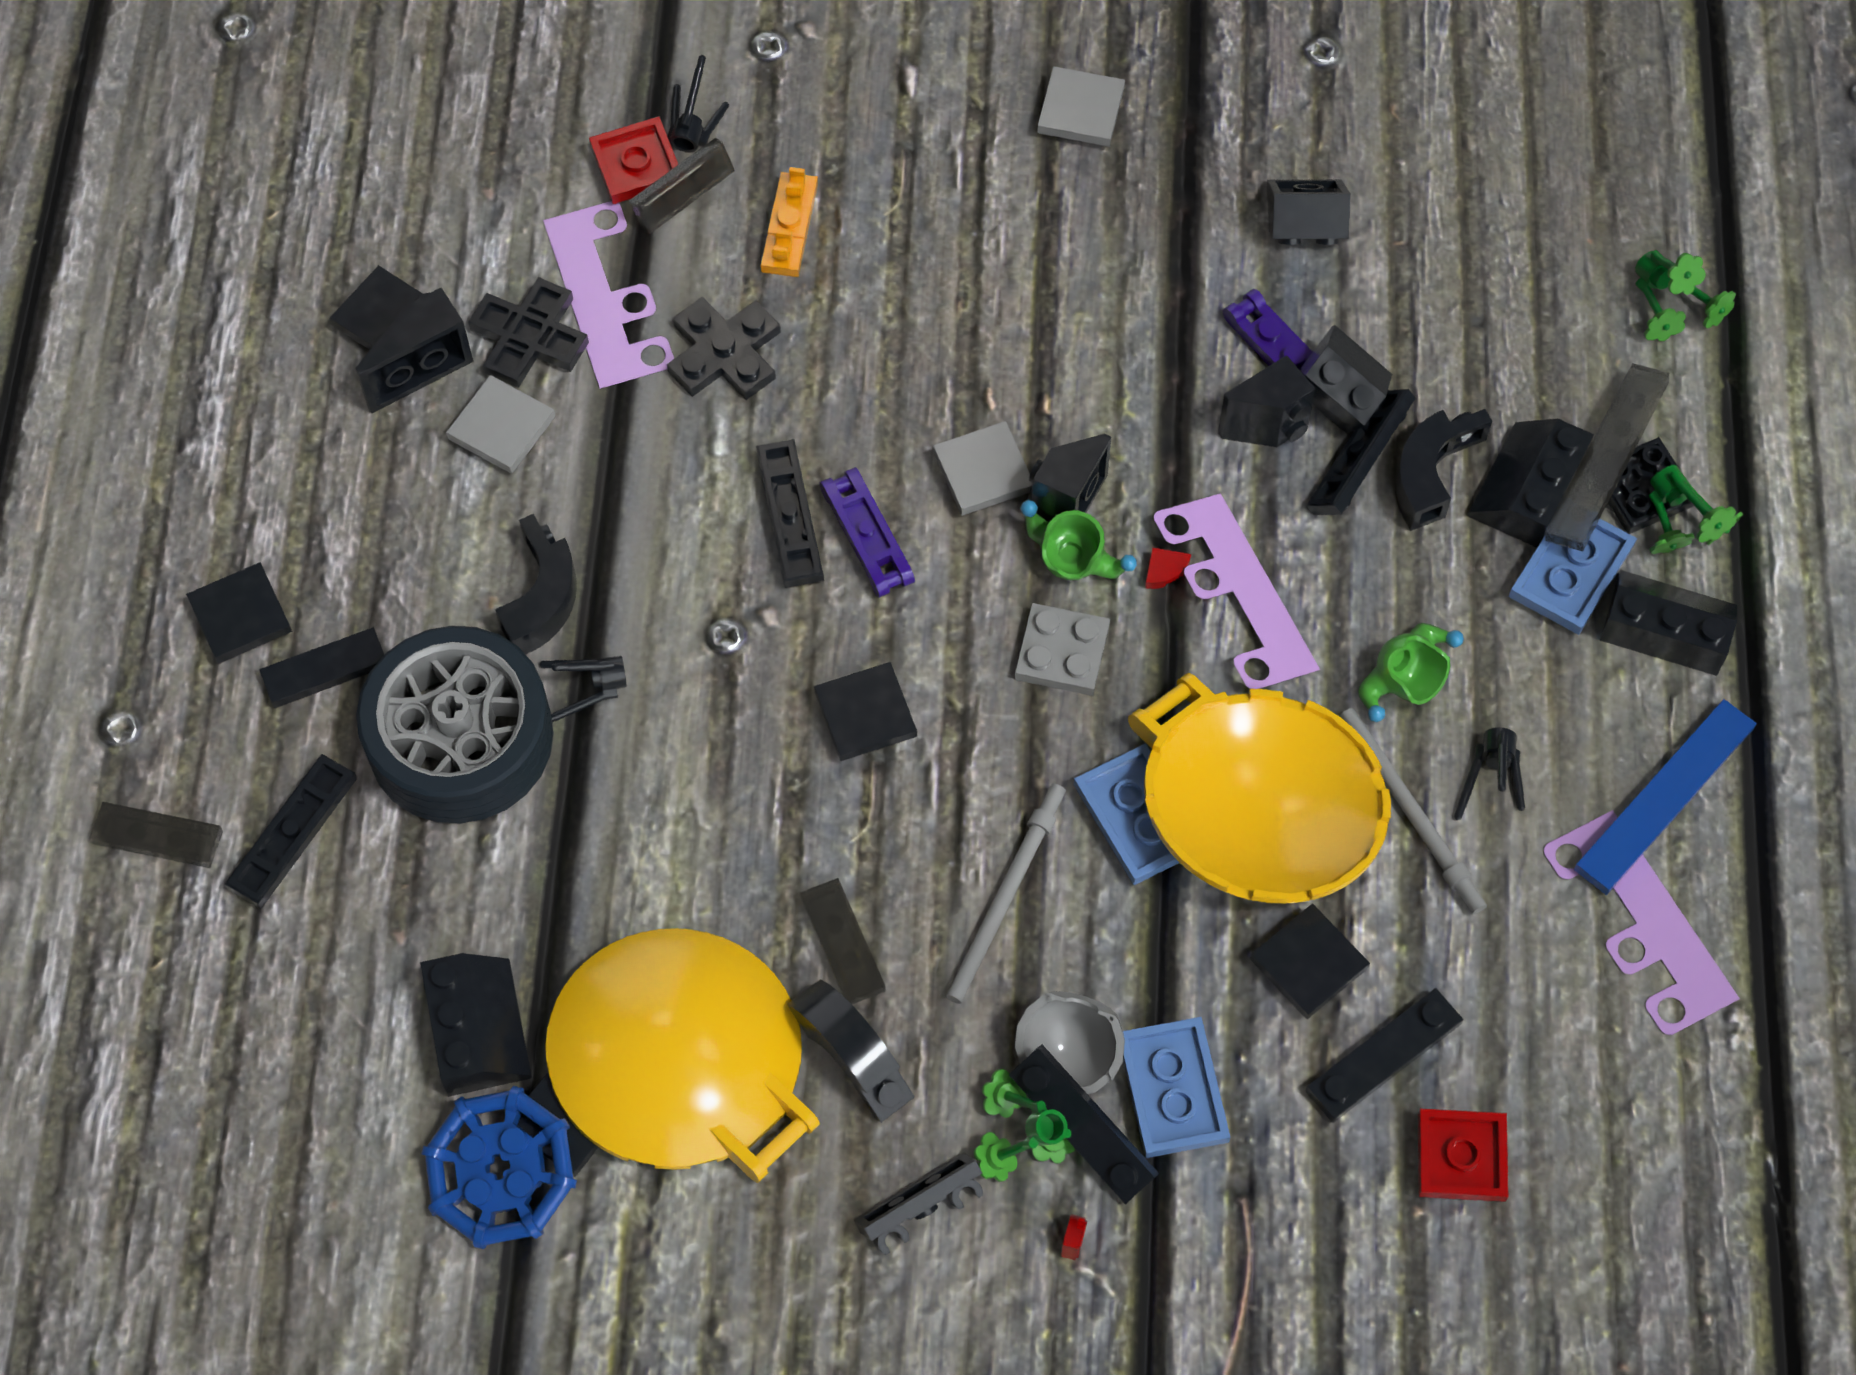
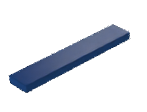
(1664, 797)

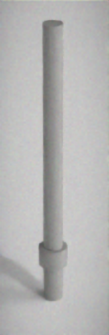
(1039, 825)
(1455, 873)

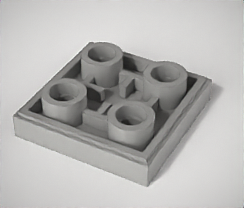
(1081, 106)
(501, 424)
(983, 468)

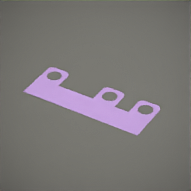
(593, 303)
(1242, 574)
(1661, 931)

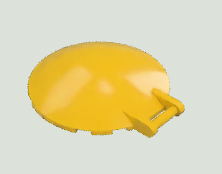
(1262, 792)
(678, 1052)

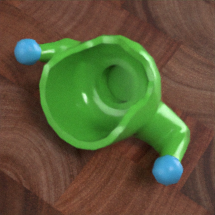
(1073, 545)
(1409, 668)

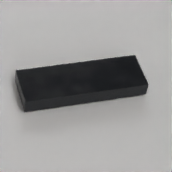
(322, 667)

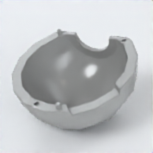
(1079, 1035)

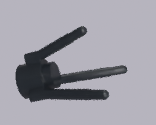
(687, 132)
(605, 673)
(1500, 753)

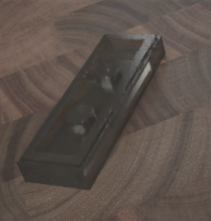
(682, 185)
(156, 834)
(842, 941)

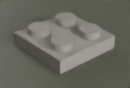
(1062, 649)

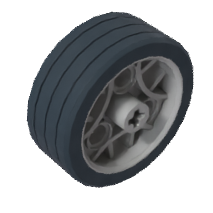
(455, 724)

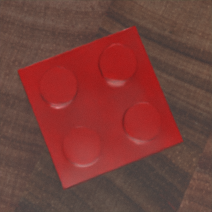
(633, 157)
(1462, 1155)

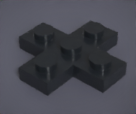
(528, 332)
(724, 348)

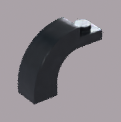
(1417, 484)
(548, 604)
(854, 1045)

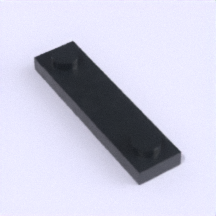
(1360, 454)
(789, 513)
(291, 831)
(1384, 1055)
(1091, 1129)

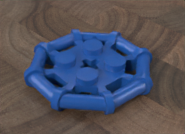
(479, 1152)

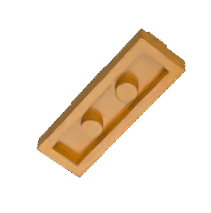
(789, 223)

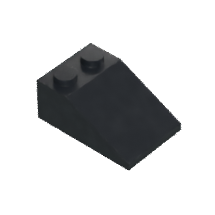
(414, 351)

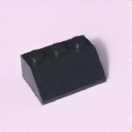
(1530, 478)
(1670, 623)
(475, 1022)

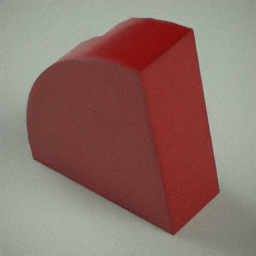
(1165, 567)
(1074, 1237)

